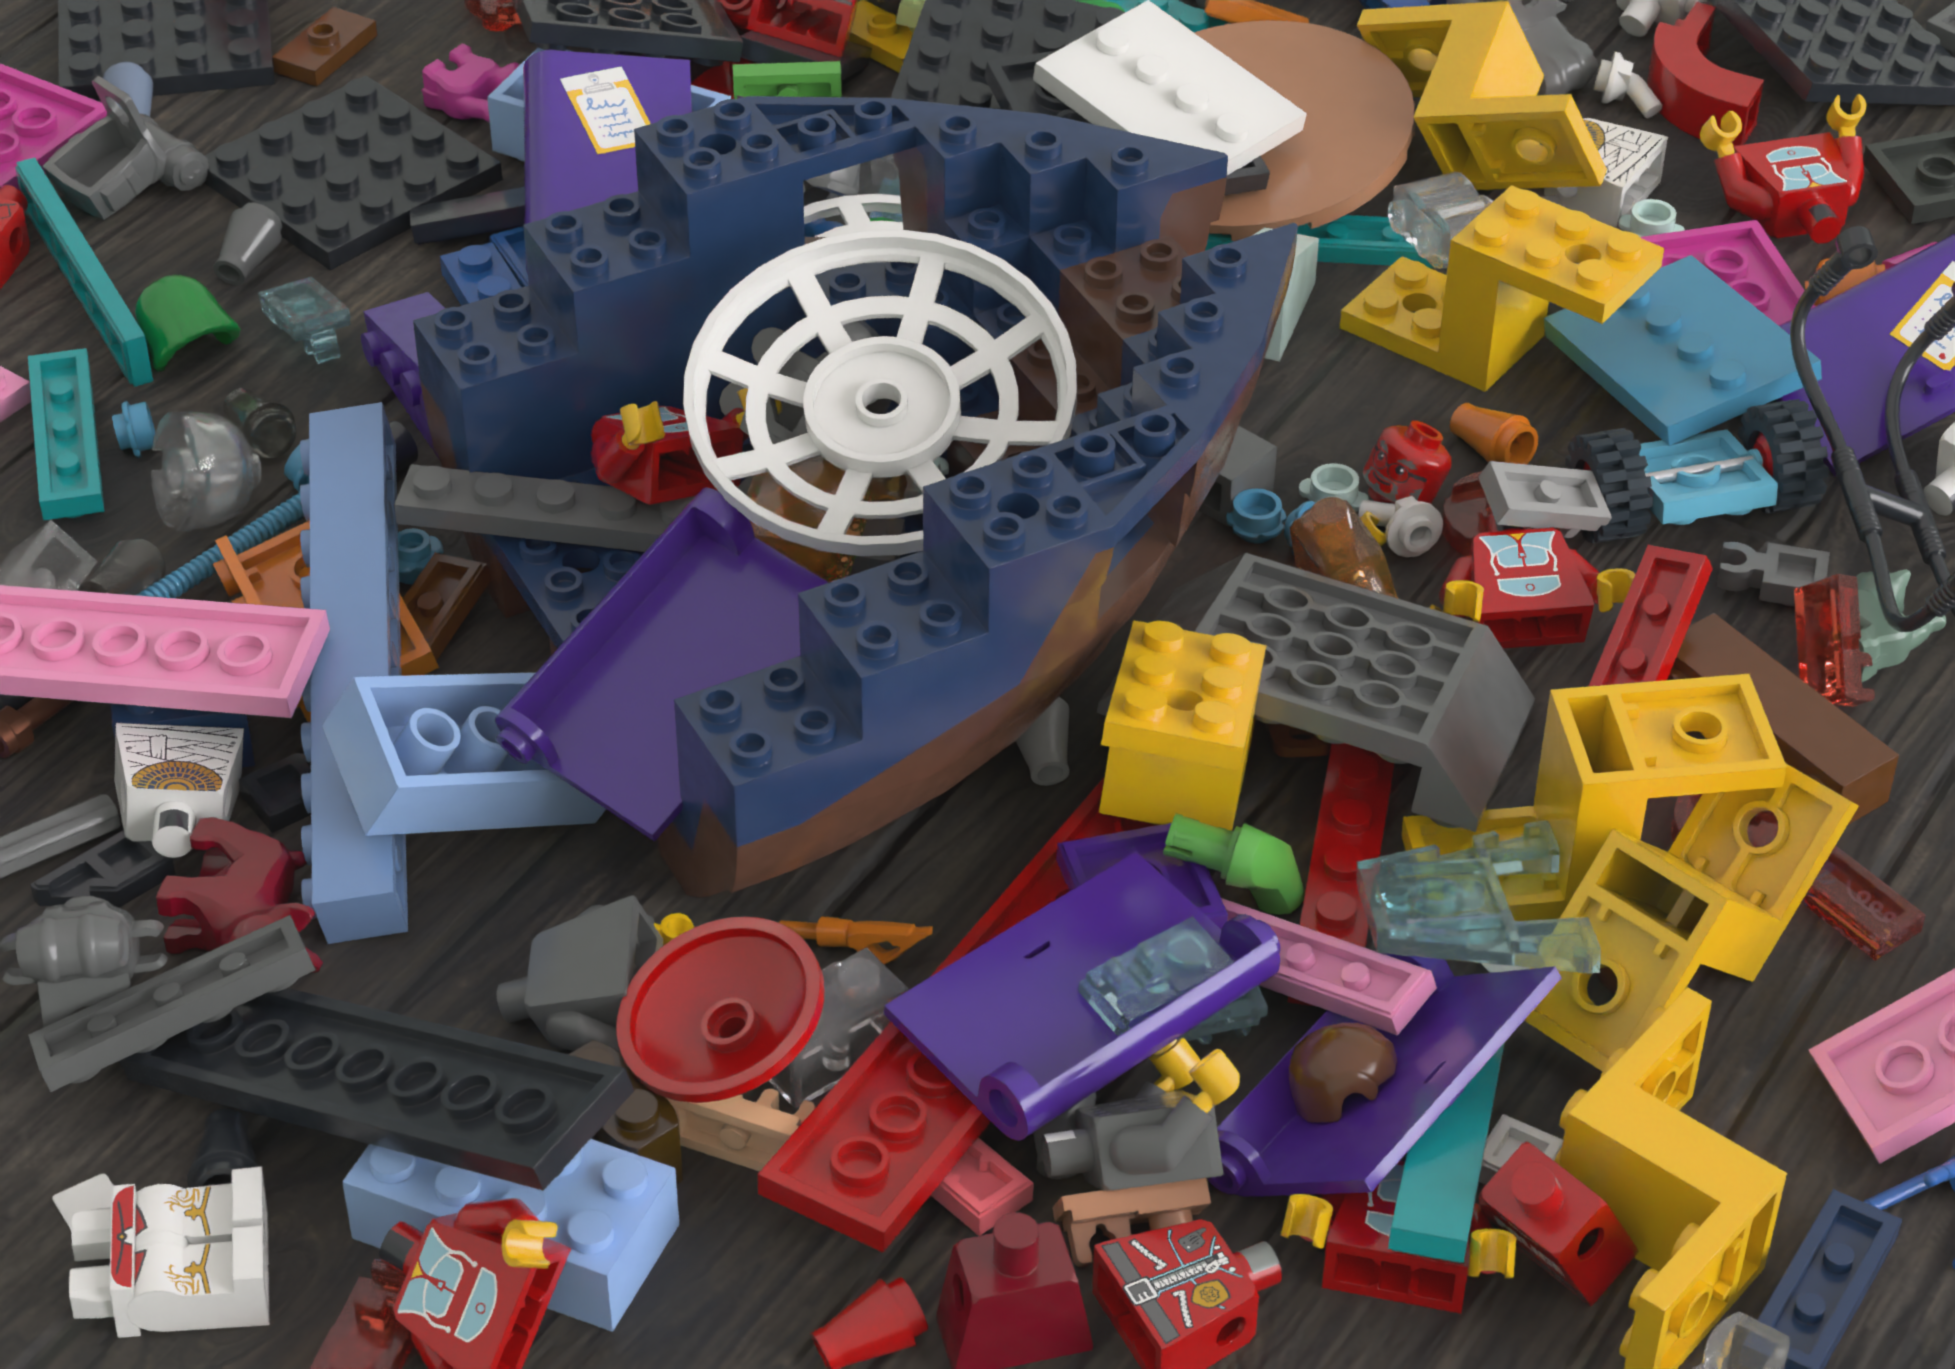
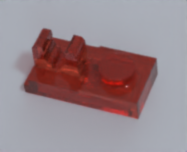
(1830, 638)
(367, 1327)

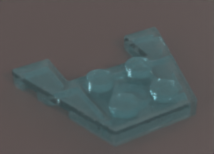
(1458, 910)

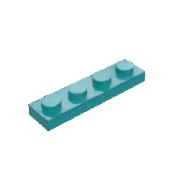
(65, 434)

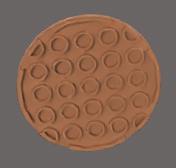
(1352, 130)

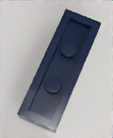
(1829, 1278)

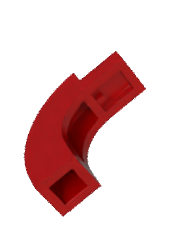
(1692, 85)

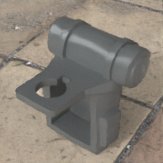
(121, 158)

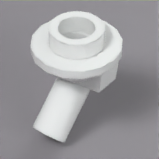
(1617, 79)
(1409, 524)

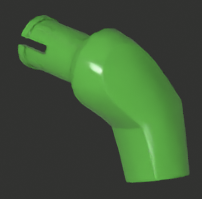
(1245, 859)

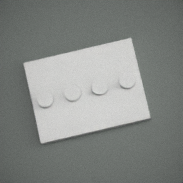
(1168, 84)

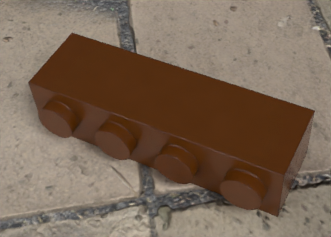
(1806, 725)

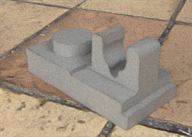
(1544, 497)

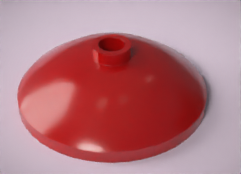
(720, 1009)

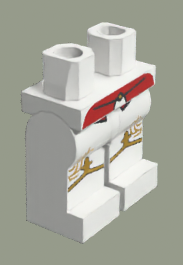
(175, 1257)

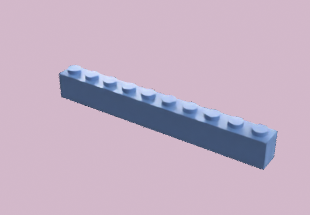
(354, 576)

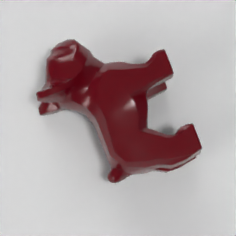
(237, 889)

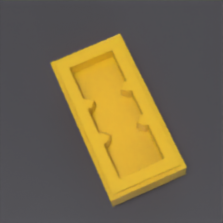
(879, 31)

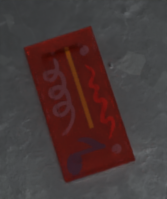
(1862, 906)

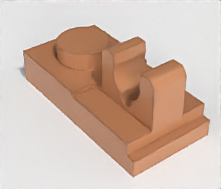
(1118, 1209)

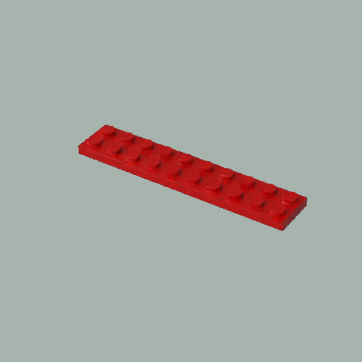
(894, 1117)

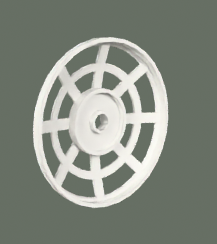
(872, 370)

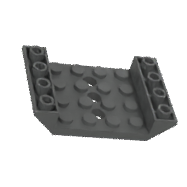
(1370, 676)

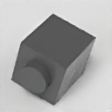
(1248, 466)

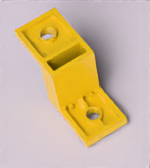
(1482, 96)
(1500, 287)
(1180, 725)
(1604, 760)
(1695, 905)
(1677, 1187)

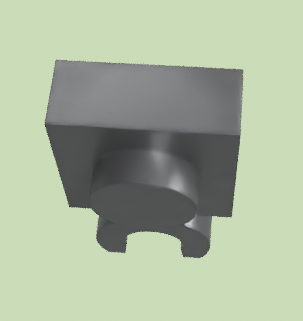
(1775, 572)

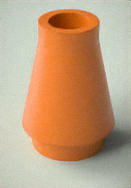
(1495, 434)

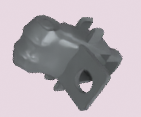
(1562, 58)
(80, 954)

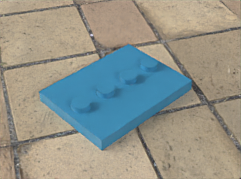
(1683, 352)

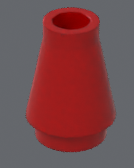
(871, 1326)

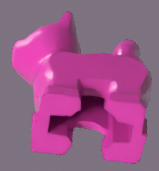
(466, 89)

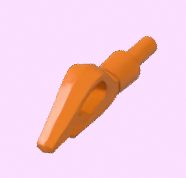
(862, 934)

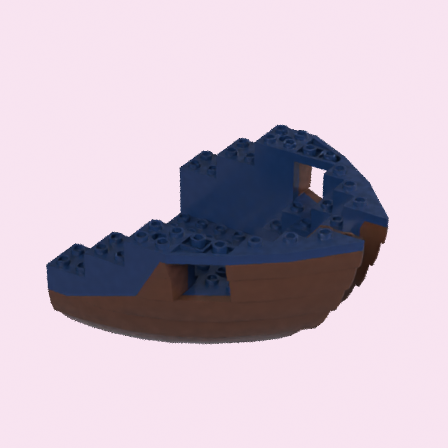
(1023, 562)

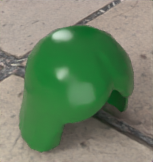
(177, 312)

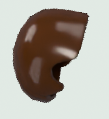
(1336, 1064)

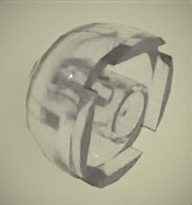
(204, 471)

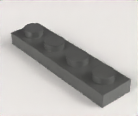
(170, 1003)

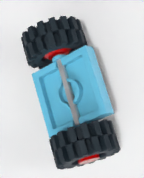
(1706, 473)

